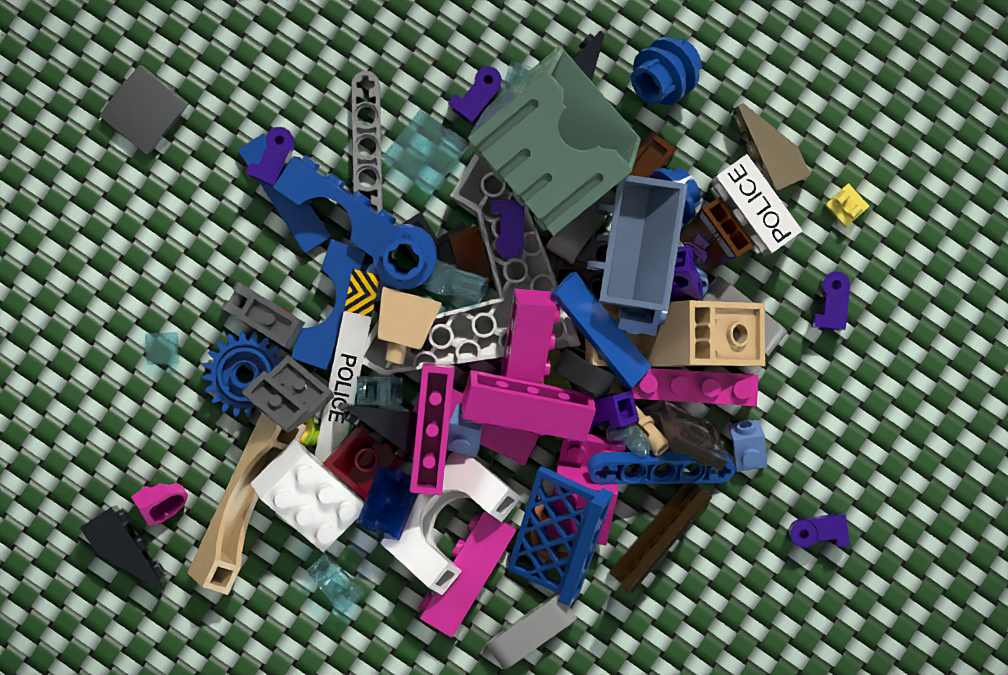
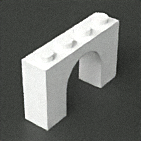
(462, 479)

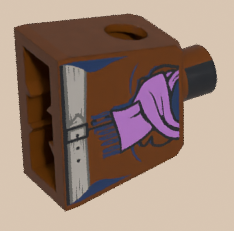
(715, 236)

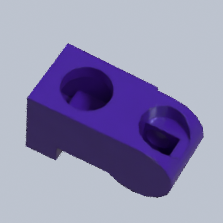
(478, 96)
(275, 157)
(511, 228)
(686, 280)
(835, 301)
(615, 408)
(807, 531)

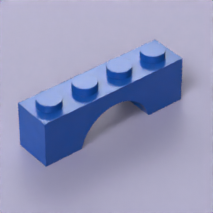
(304, 182)
(318, 343)

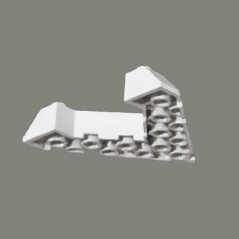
(481, 329)

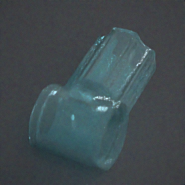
(456, 282)

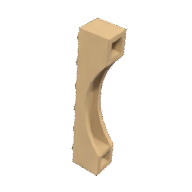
(222, 546)

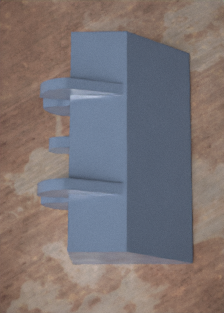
(641, 243)

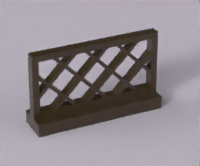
(659, 535)

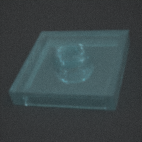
(425, 152)

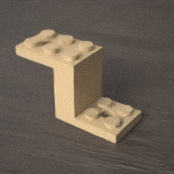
(699, 336)

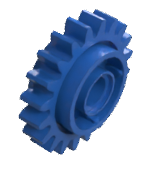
(227, 366)

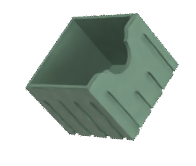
(555, 141)

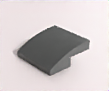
(144, 109)
(288, 394)

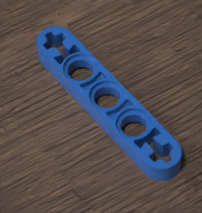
(616, 463)

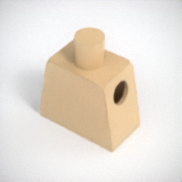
(404, 322)

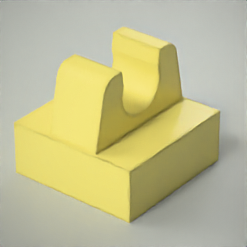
(846, 205)

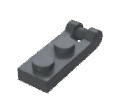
(264, 315)

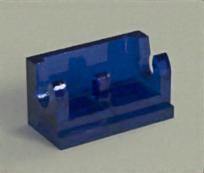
(387, 504)

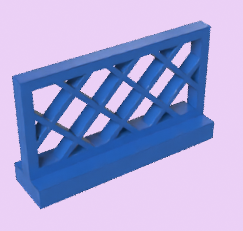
(584, 542)

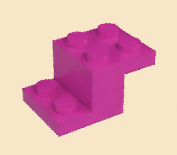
(573, 465)

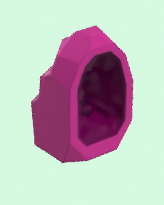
(160, 502)

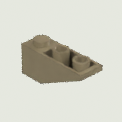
(776, 154)

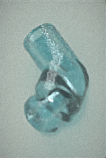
(632, 437)

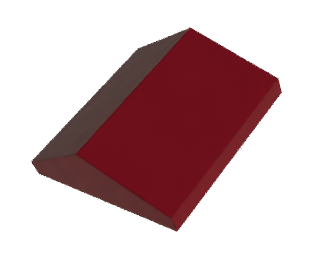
(358, 460)

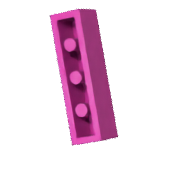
(530, 335)
(697, 387)
(528, 406)
(432, 429)
(513, 443)
(476, 560)

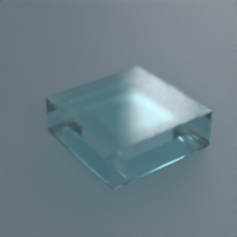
(162, 348)

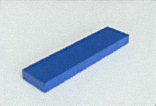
(300, 219)
(600, 330)

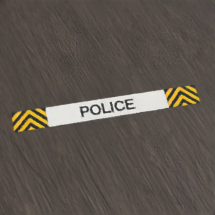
(347, 359)

